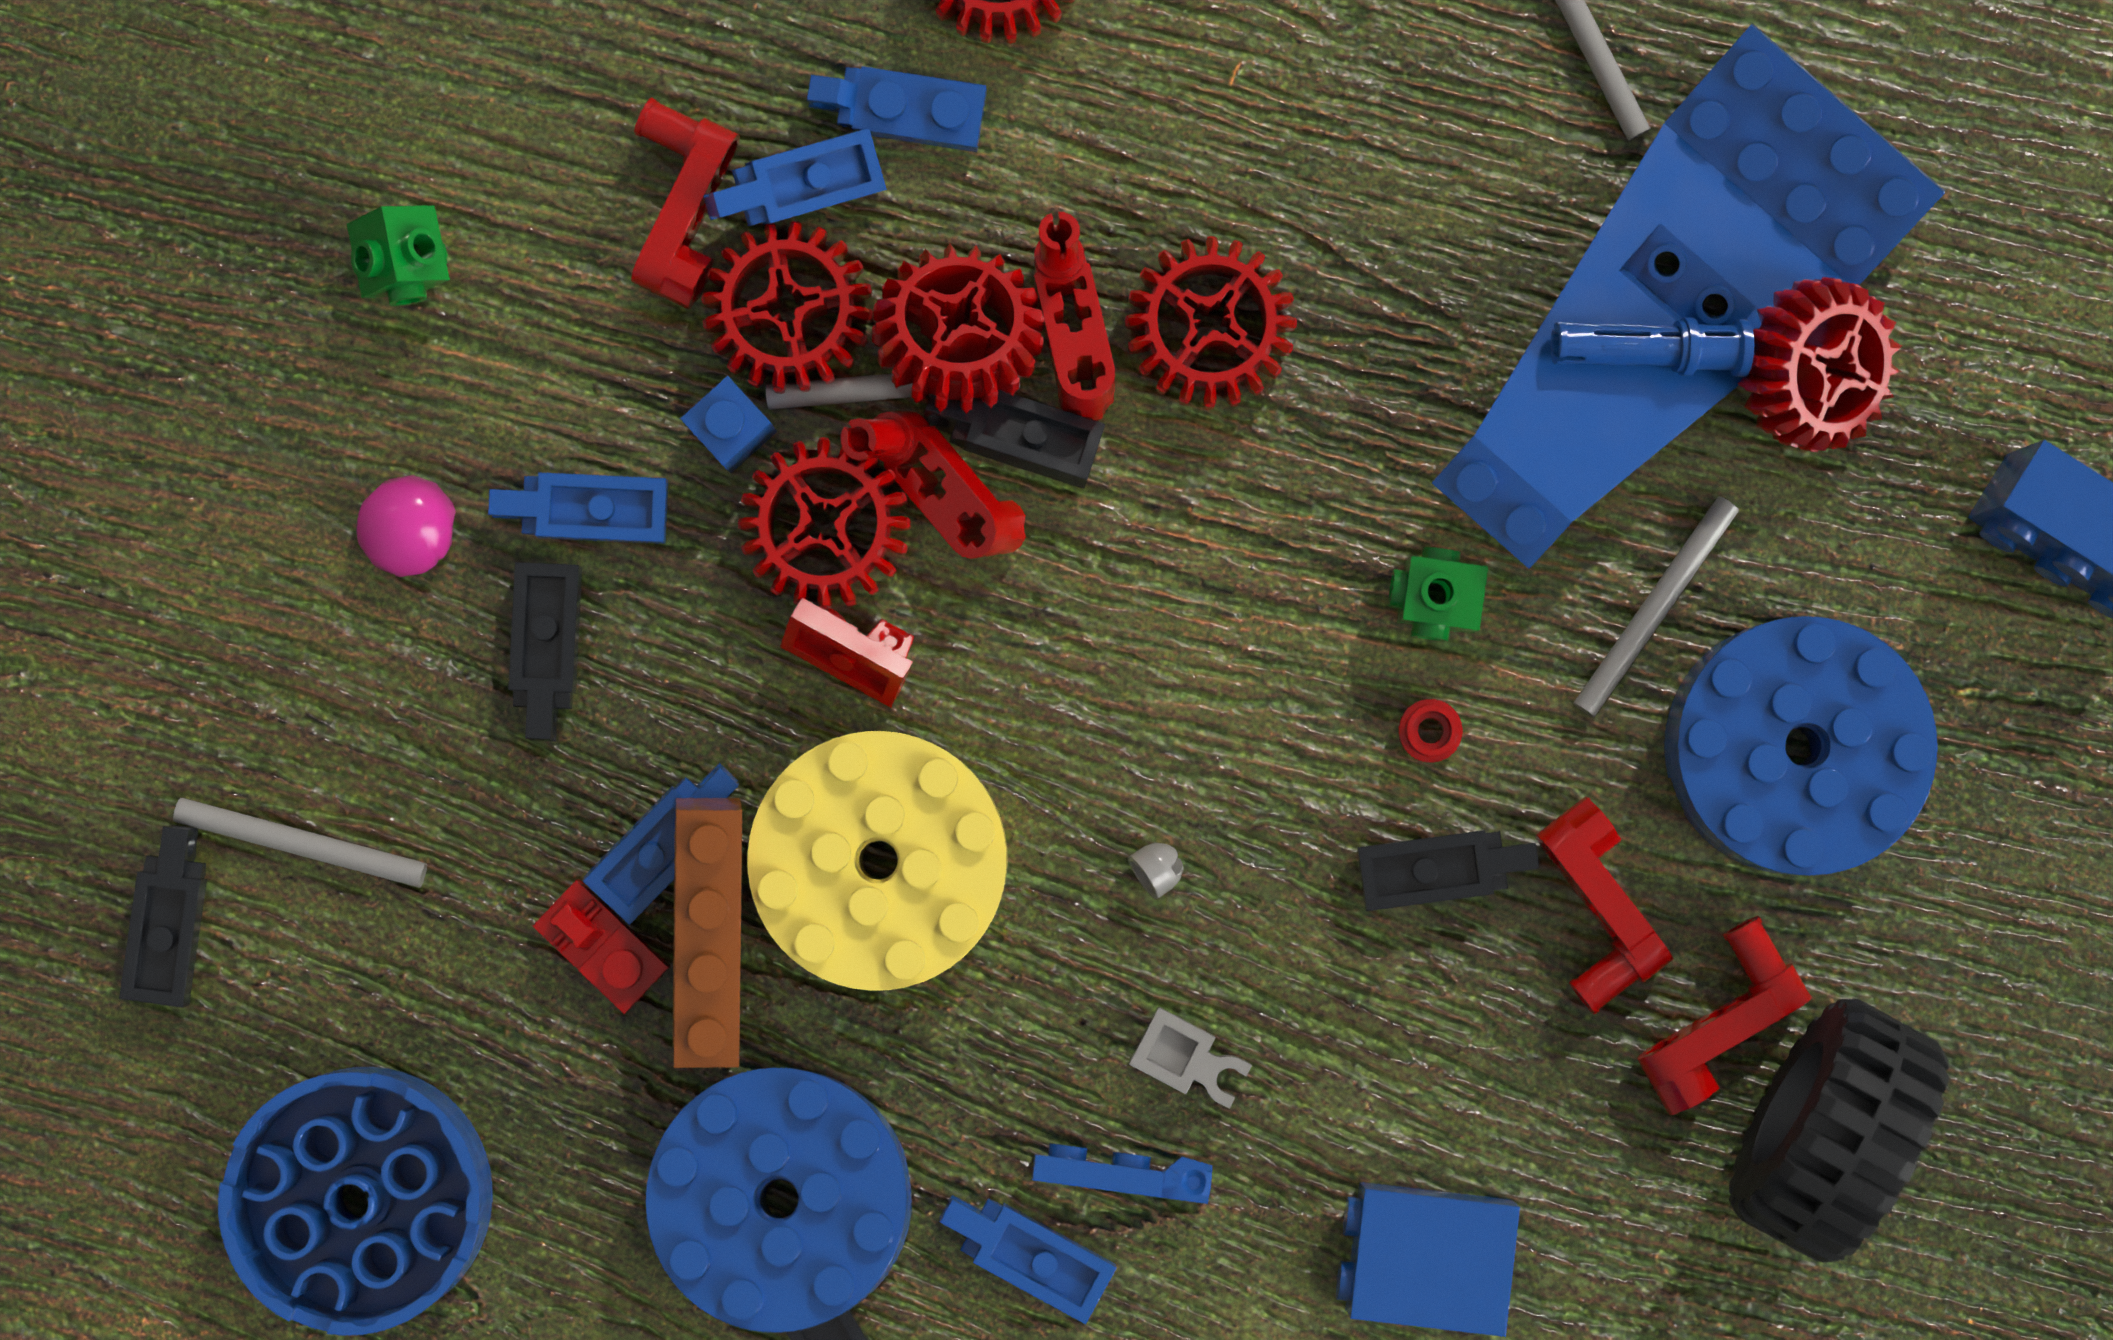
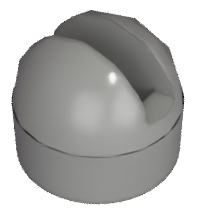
(1157, 868)

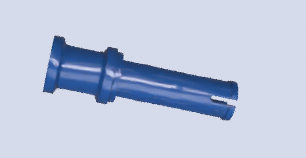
(1682, 346)

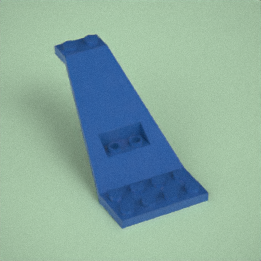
(1751, 191)

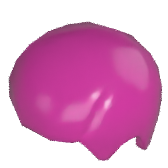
(406, 525)

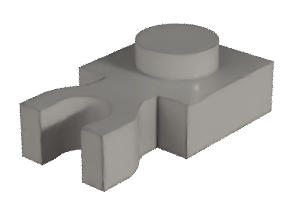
(1180, 1053)

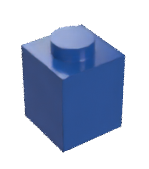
(729, 424)

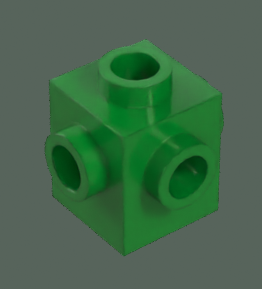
(398, 253)
(1462, 591)

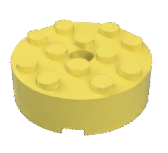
(812, 875)

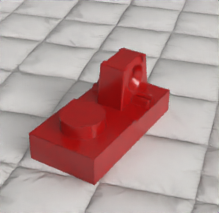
(869, 663)
(601, 946)

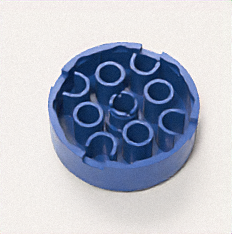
(1865, 733)
(288, 1214)
(713, 1214)

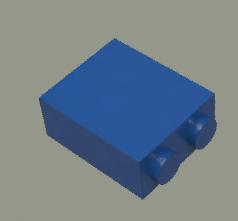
(1429, 1258)

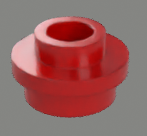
(1450, 730)

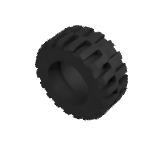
(1839, 1131)

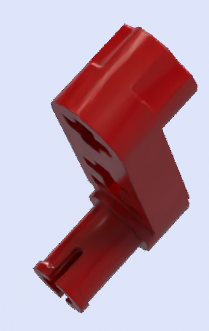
(666, 260)
(1080, 353)
(964, 515)
(1574, 846)
(1679, 1062)

